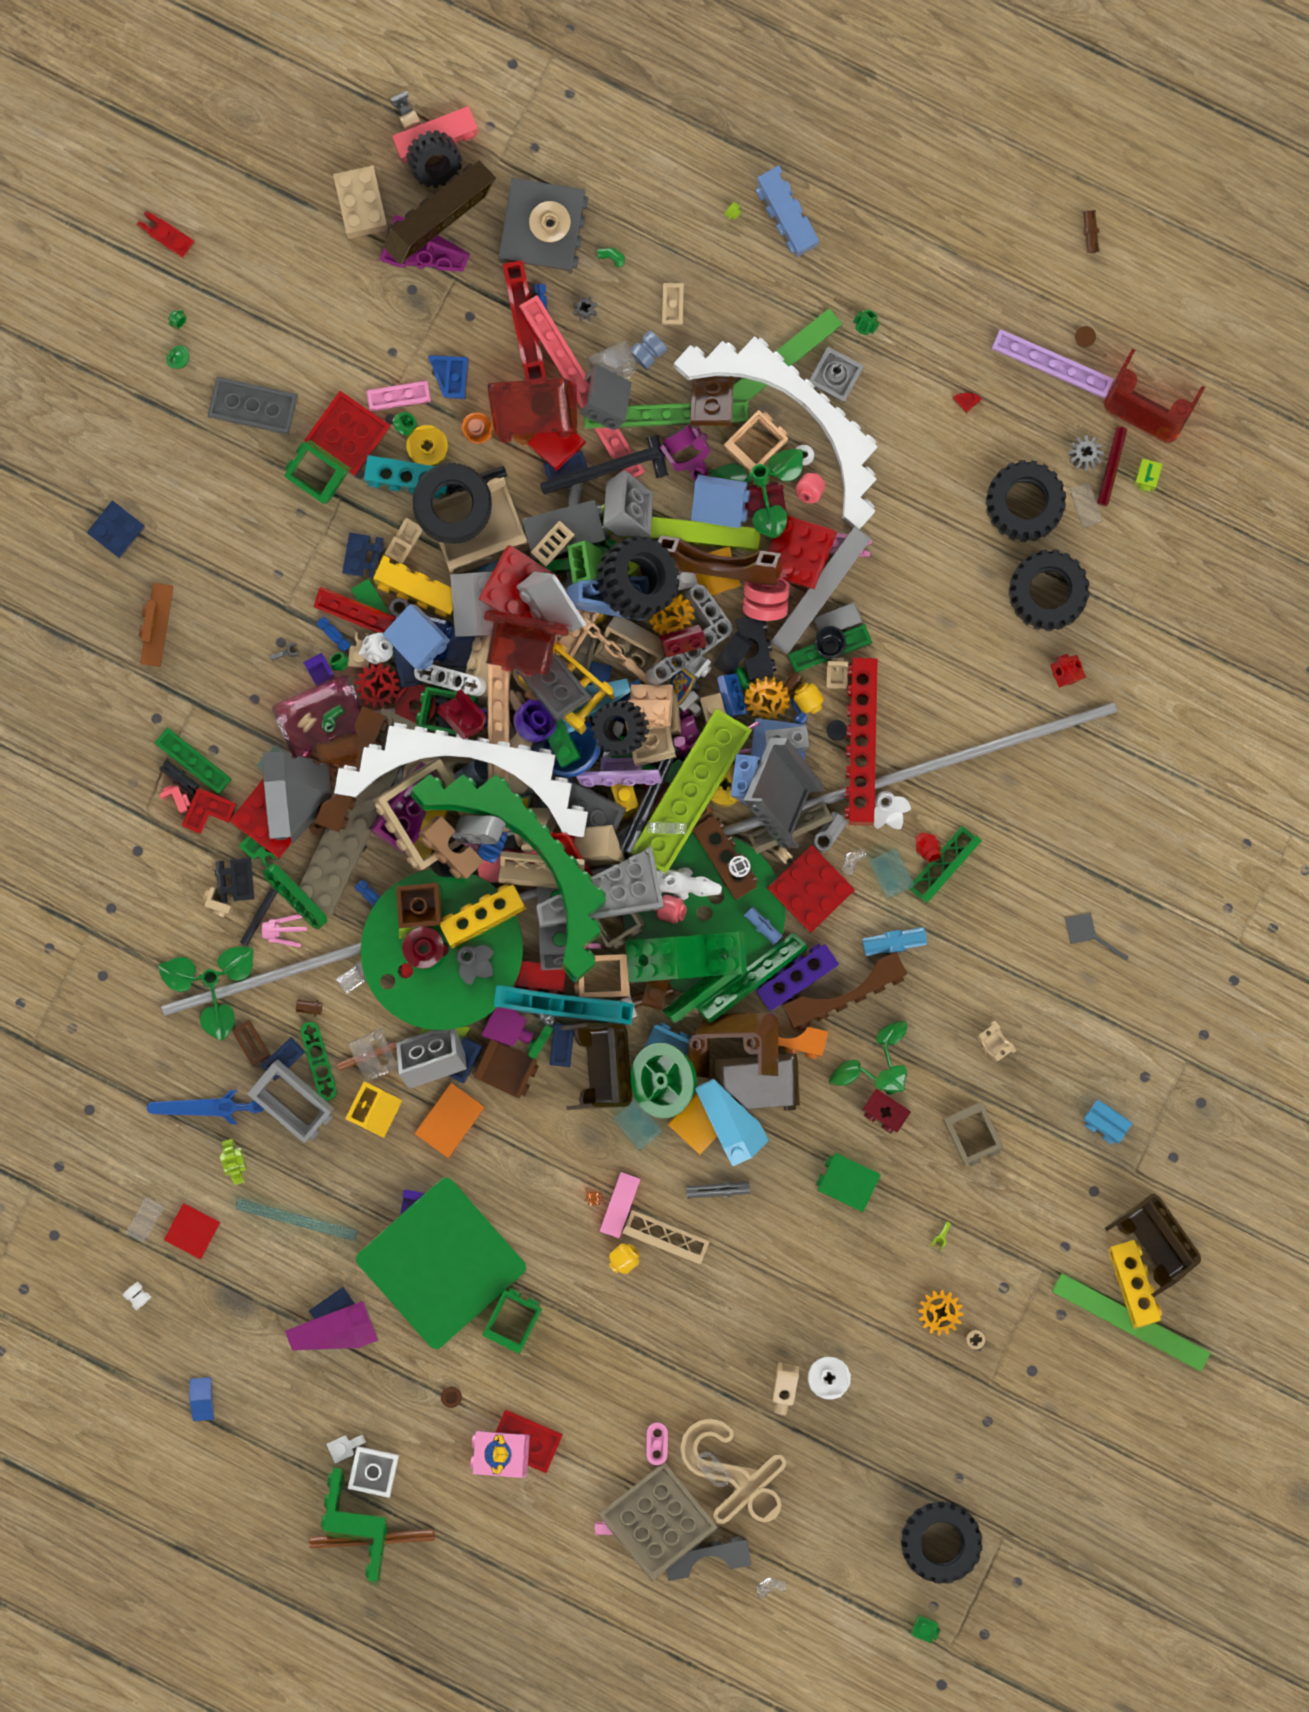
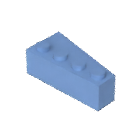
(786, 212)
(587, 596)

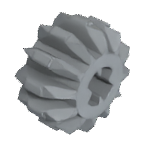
(1082, 446)

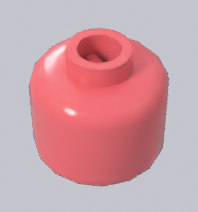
(810, 488)
(673, 909)

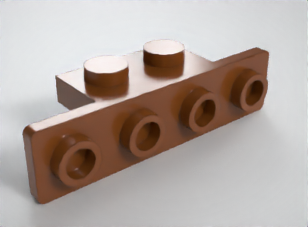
(155, 624)

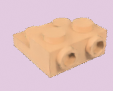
(655, 702)

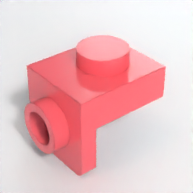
(181, 800)

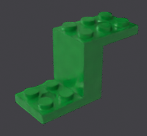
(686, 957)
(354, 1526)

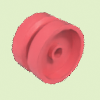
(765, 600)

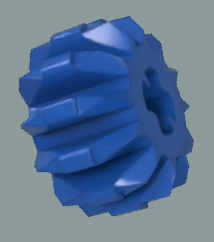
(491, 852)

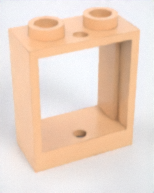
(766, 420)
(625, 992)

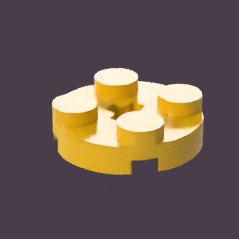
(435, 437)

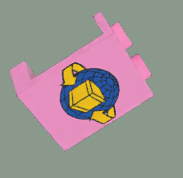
(500, 1454)

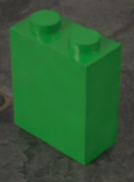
(847, 1182)

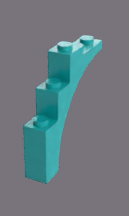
(563, 1006)

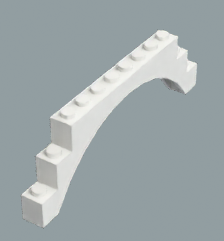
(764, 366)
(411, 745)

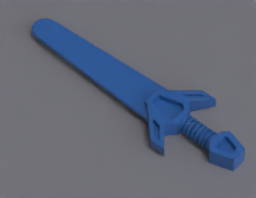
(205, 1107)

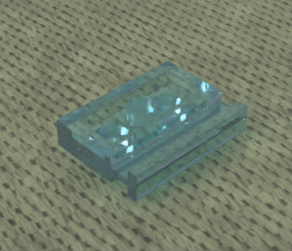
(891, 873)
(638, 1125)

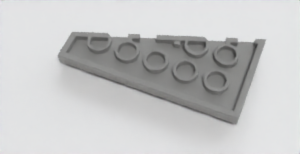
(627, 886)

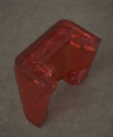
(533, 407)

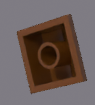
(419, 905)

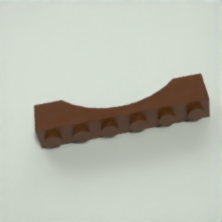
(758, 567)
(368, 729)
(806, 1009)

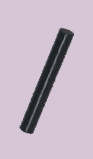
(258, 917)

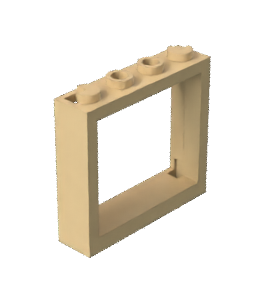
(393, 823)

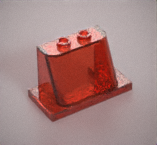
(523, 642)

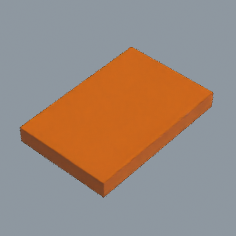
(449, 1120)

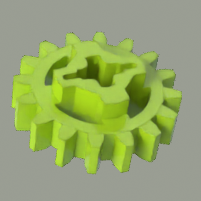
(233, 1161)

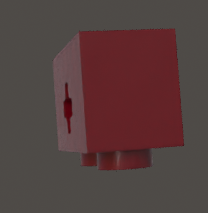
(880, 1100)

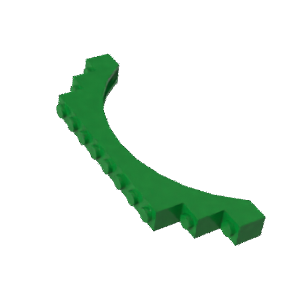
(578, 893)

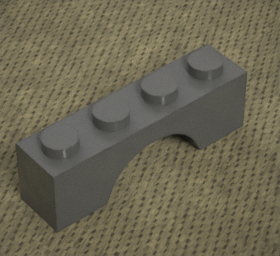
(733, 1553)

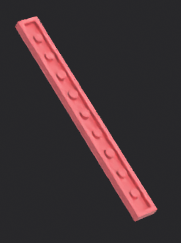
(570, 369)

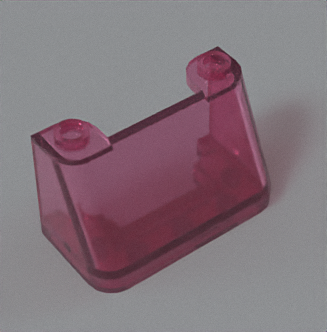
(317, 702)

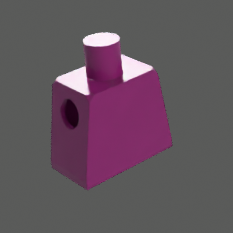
(507, 1027)

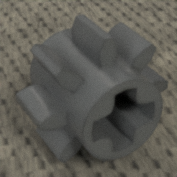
(589, 305)

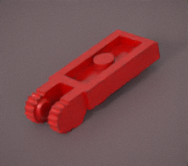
(167, 235)

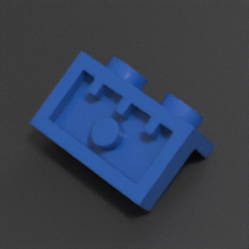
(732, 695)

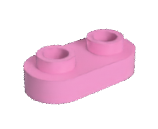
(657, 1443)

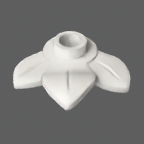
(891, 813)

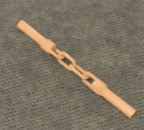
(628, 663)

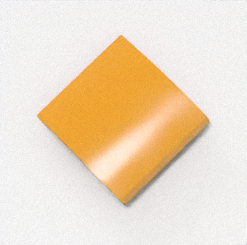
(714, 584)
(694, 1125)

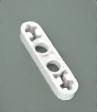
(449, 681)

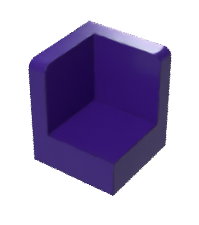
(319, 669)
(409, 1199)

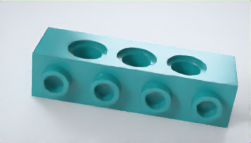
(377, 465)

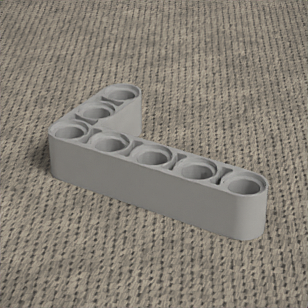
(710, 631)

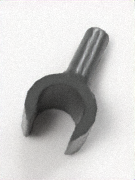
(285, 652)

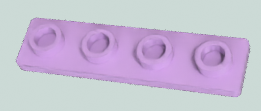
(619, 771)

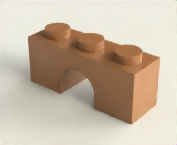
(436, 836)

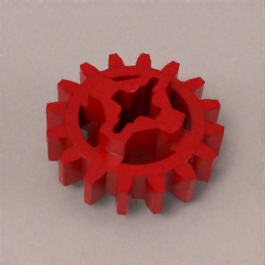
(367, 684)

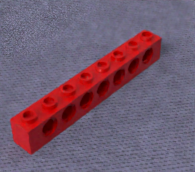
(868, 668)

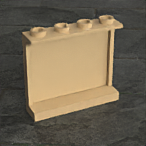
(487, 547)

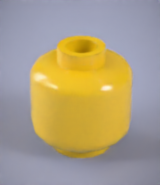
(808, 698)
(624, 1258)

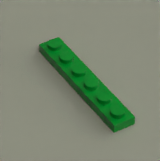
(756, 975)

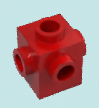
(1067, 670)

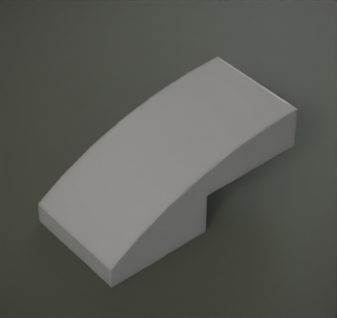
(841, 618)

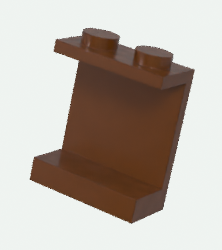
(506, 1069)

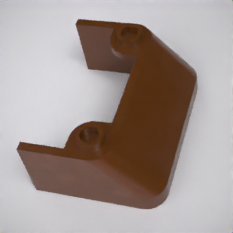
(758, 1035)

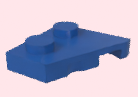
(451, 375)

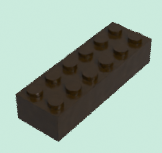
(439, 211)

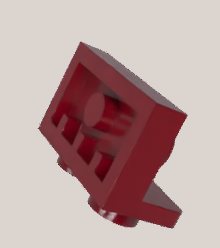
(756, 500)
(683, 641)
(463, 715)

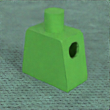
(584, 561)

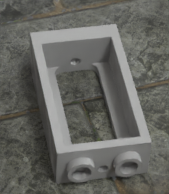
(281, 1112)

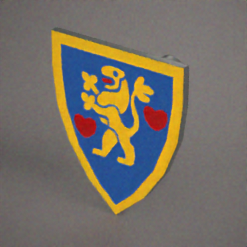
(683, 683)

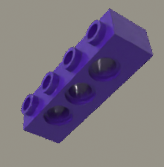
(826, 963)

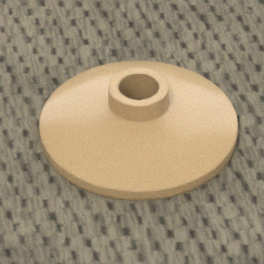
(549, 211)

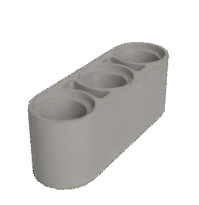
(479, 829)

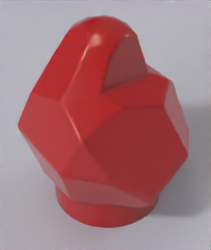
(928, 847)

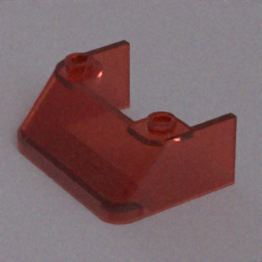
(1145, 413)

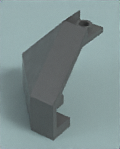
(293, 793)

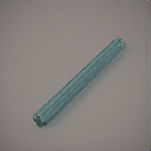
(296, 1219)

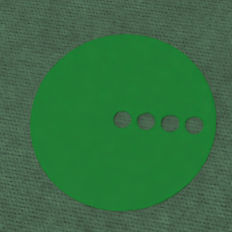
(727, 915)
(438, 995)

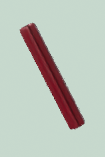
(1112, 466)

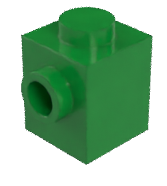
(925, 1629)

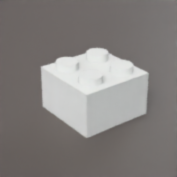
(373, 1471)

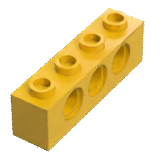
(457, 936)
(1131, 1296)

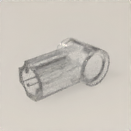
(352, 978)

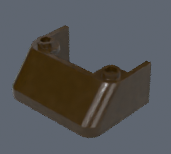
(607, 1065)
(1162, 1240)

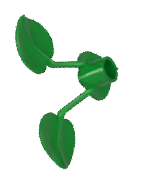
(786, 466)
(234, 962)
(888, 1080)

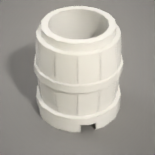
(819, 1370)

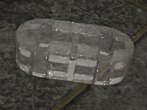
(667, 827)
(709, 1472)

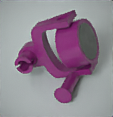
(683, 438)
(690, 732)

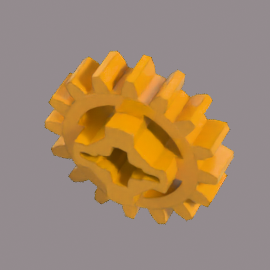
(673, 623)
(771, 691)
(949, 1317)

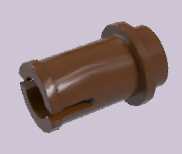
(792, 683)
(309, 1007)

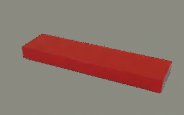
(353, 611)

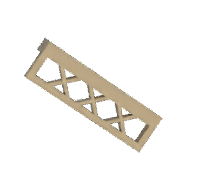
(525, 873)
(657, 1242)

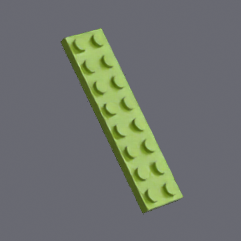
(694, 786)

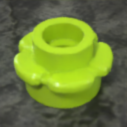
(733, 211)

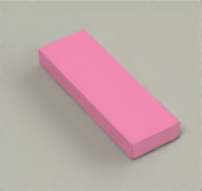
(398, 396)
(620, 1205)

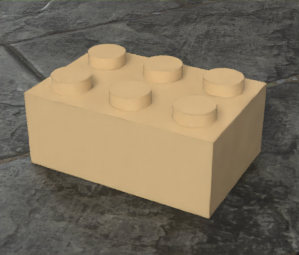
(360, 202)

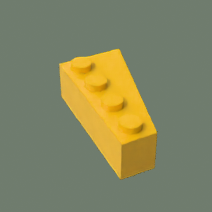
(414, 587)

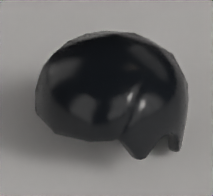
(830, 642)

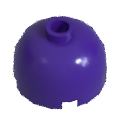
(534, 721)

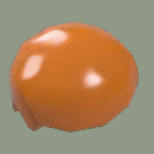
(477, 428)

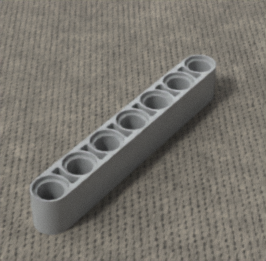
(827, 582)

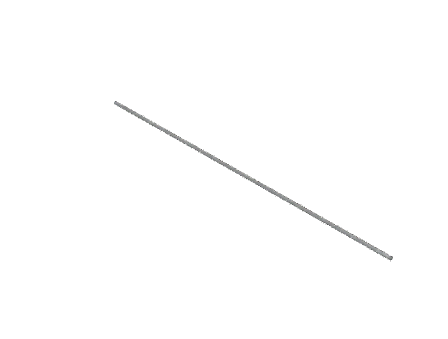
(729, 830)

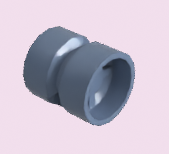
(648, 349)
(476, 770)

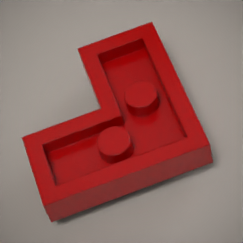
(205, 805)

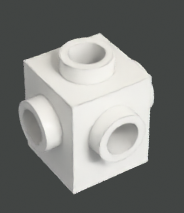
(376, 648)

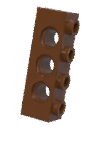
(703, 832)

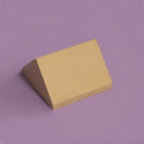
(599, 846)

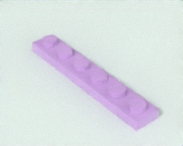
(1052, 364)

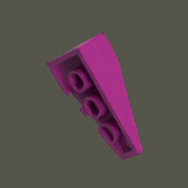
(436, 253)
(407, 812)
(338, 1330)

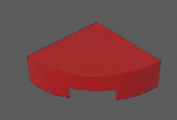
(967, 400)

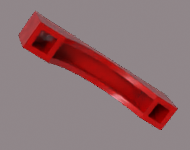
(526, 337)

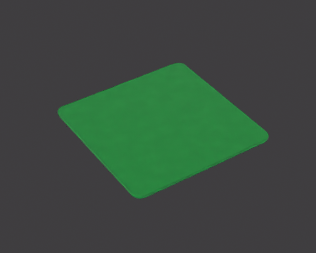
(440, 1263)

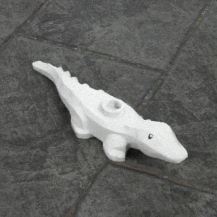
(680, 883)

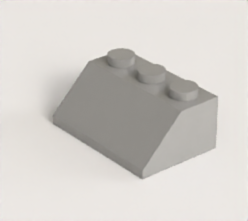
(628, 506)
(549, 600)
(467, 609)
(430, 1057)

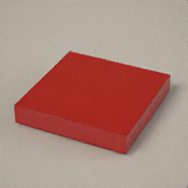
(556, 450)
(192, 1231)

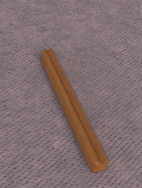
(391, 1537)

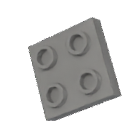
(836, 374)

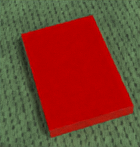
(542, 1440)

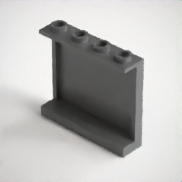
(517, 238)
(781, 790)

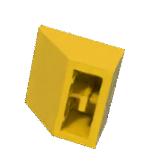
(373, 1109)

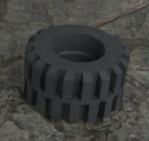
(430, 145)
(604, 727)

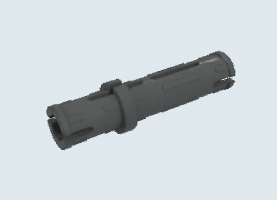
(731, 1189)

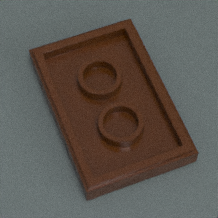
(712, 401)

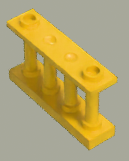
(577, 720)

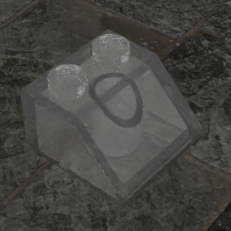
(615, 359)

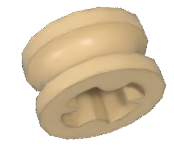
(307, 722)
(782, 854)
(979, 1344)

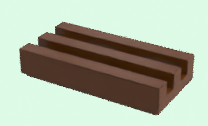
(259, 1058)

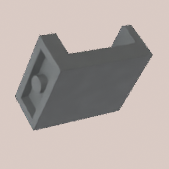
(606, 397)

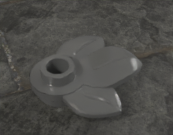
(477, 965)

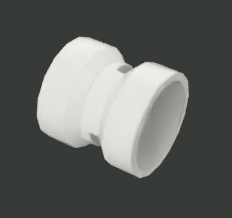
(739, 866)
(141, 1299)

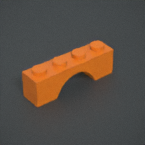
(809, 1042)

